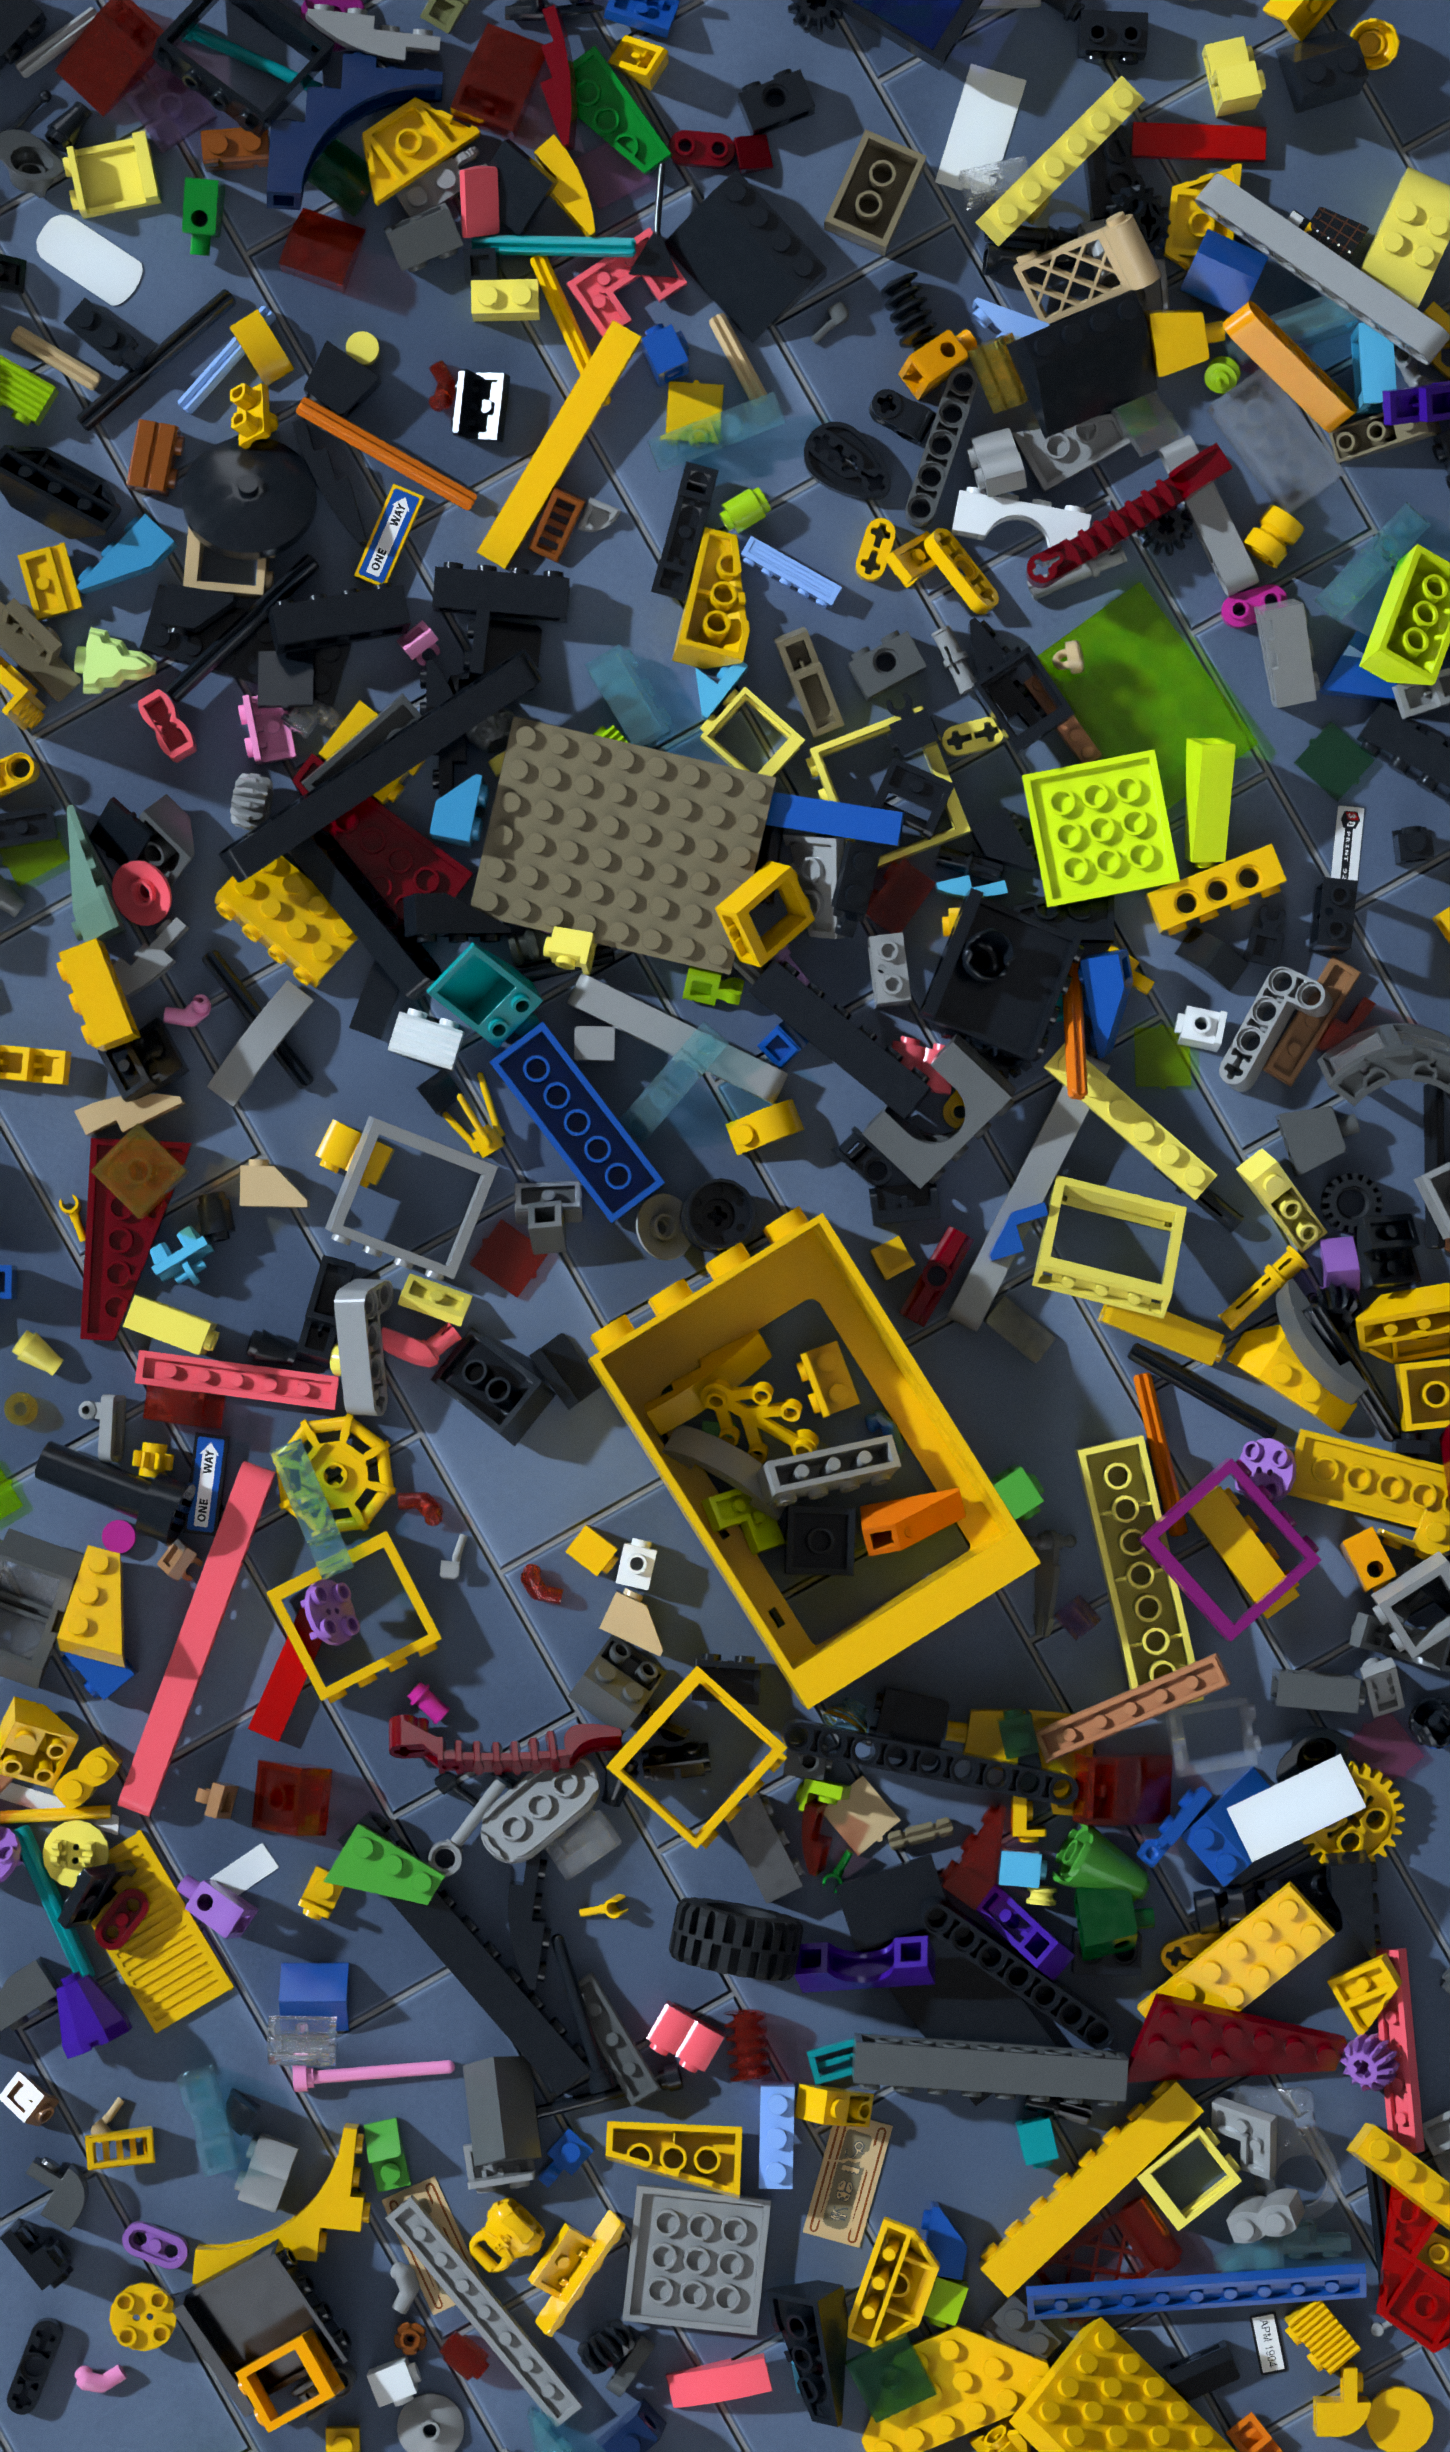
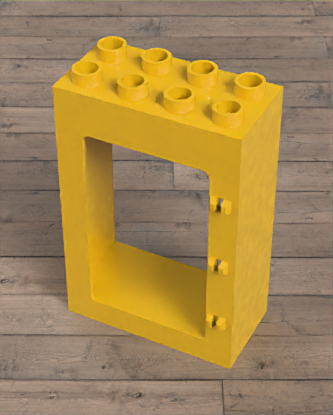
(744, 1296)

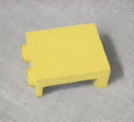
(112, 176)

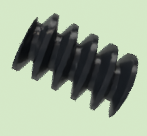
(908, 311)

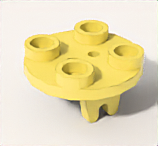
(60, 1851)

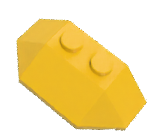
(1407, 1324)
(1270, 1360)
(893, 2285)

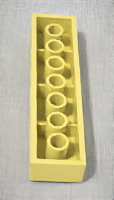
(1140, 1592)

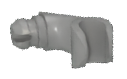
(1409, 369)

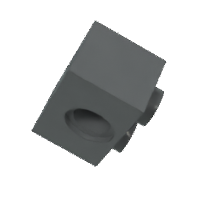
(876, 682)

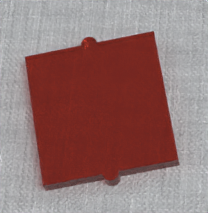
(508, 1258)

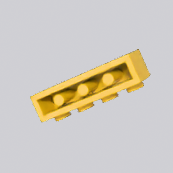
(1240, 1548)

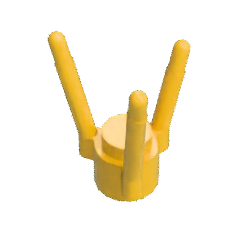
(486, 1139)

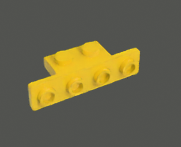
(1430, 1536)
(570, 2266)

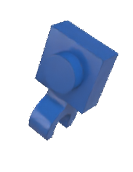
(567, 2154)

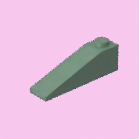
(91, 896)

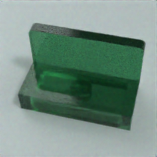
(342, 177)

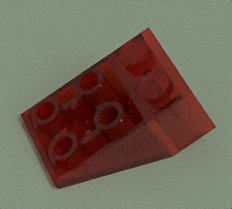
(111, 54)
(499, 82)
(1122, 1788)

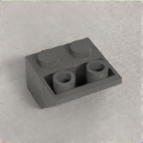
(617, 1684)

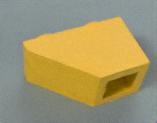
(833, 2106)

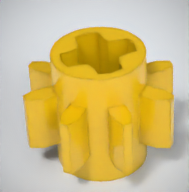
(152, 1459)

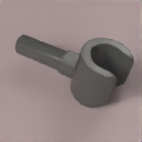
(839, 316)

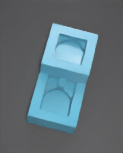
(960, 886)

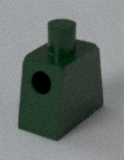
(1108, 1921)

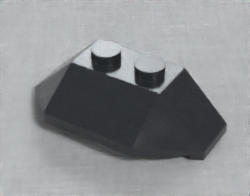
(56, 492)

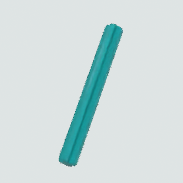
(558, 245)
(52, 1901)

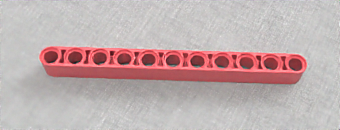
(196, 1638)

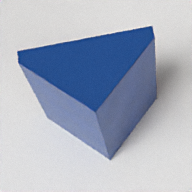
(1223, 272)
(315, 1991)

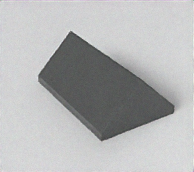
(502, 2110)

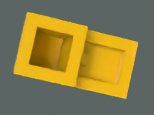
(764, 1126)

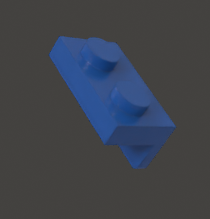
(646, 15)

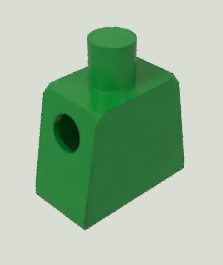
(199, 198)

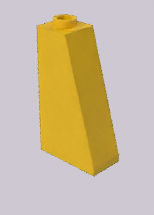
(1169, 1333)

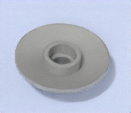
(665, 1212)
(434, 2410)

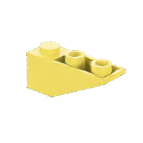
(1281, 1199)

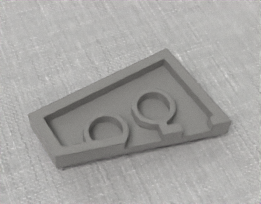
(1069, 451)

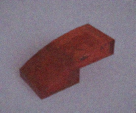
(1338, 1030)
(815, 1845)

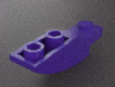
(1417, 404)

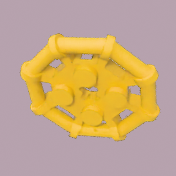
(353, 1466)

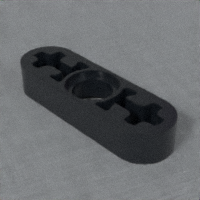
(17, 2385)

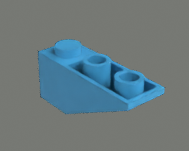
(137, 553)

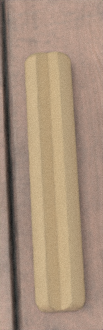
(737, 356)
(56, 358)

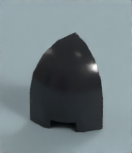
(240, 2111)

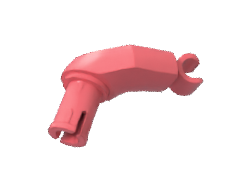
(419, 1351)

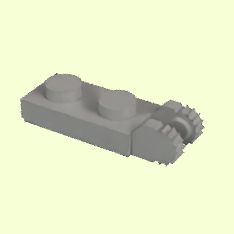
(437, 185)

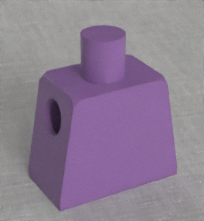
(229, 1912)

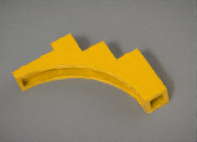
(332, 2208)

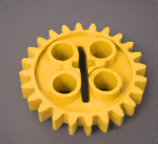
(1368, 1836)

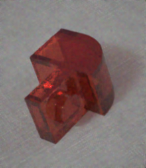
(184, 1407)

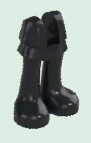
(996, 257)

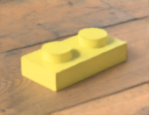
(435, 1300)

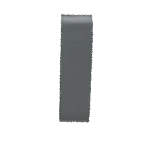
(630, 2366)

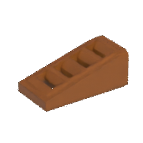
(570, 498)

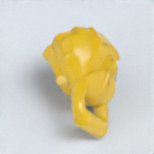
(509, 2233)

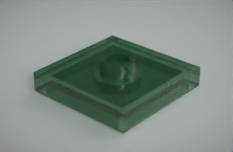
(891, 2377)

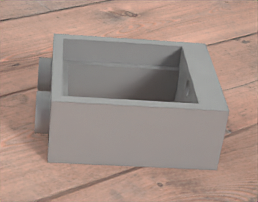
(888, 955)
(1403, 1586)

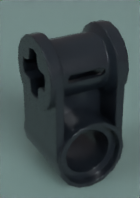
(906, 417)
(862, 1157)

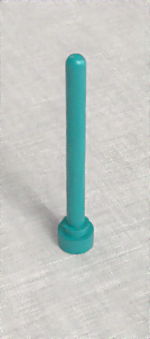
(244, 55)

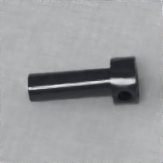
(156, 1505)

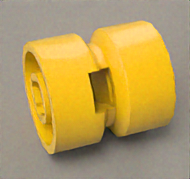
(1273, 536)

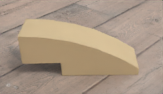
(127, 1114)

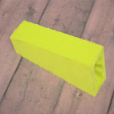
(1208, 799)

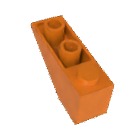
(905, 1521)

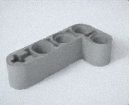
(1270, 1031)
(361, 1345)

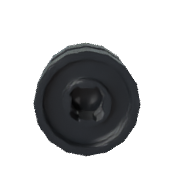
(1219, 1908)

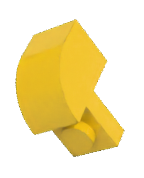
(1344, 2413)

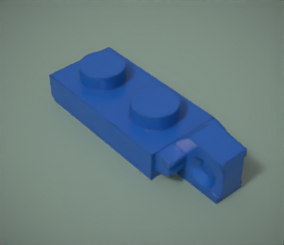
(1173, 1827)

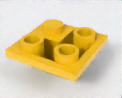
(34, 1743)

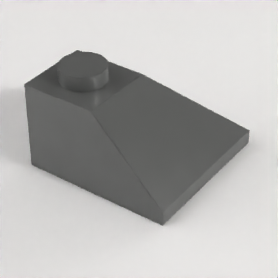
(172, 840)

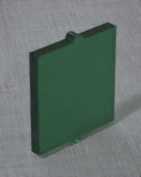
(1334, 761)

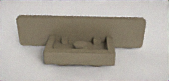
(35, 649)

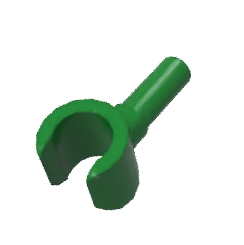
(839, 1870)

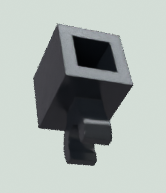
(914, 729)

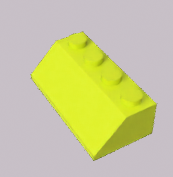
(1412, 622)

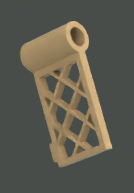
(1128, 259)

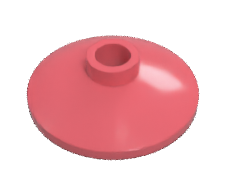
(132, 897)

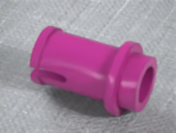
(428, 1702)

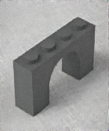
(924, 1154)

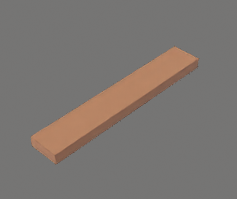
(1132, 1707)

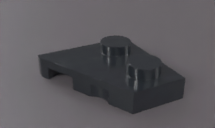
(93, 1892)

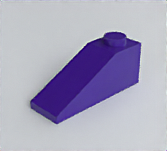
(1025, 1932)

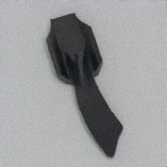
(532, 9)

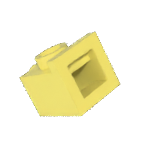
(571, 949)

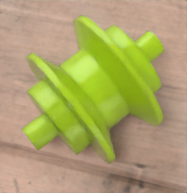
(1222, 374)

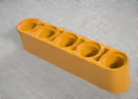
(1289, 366)

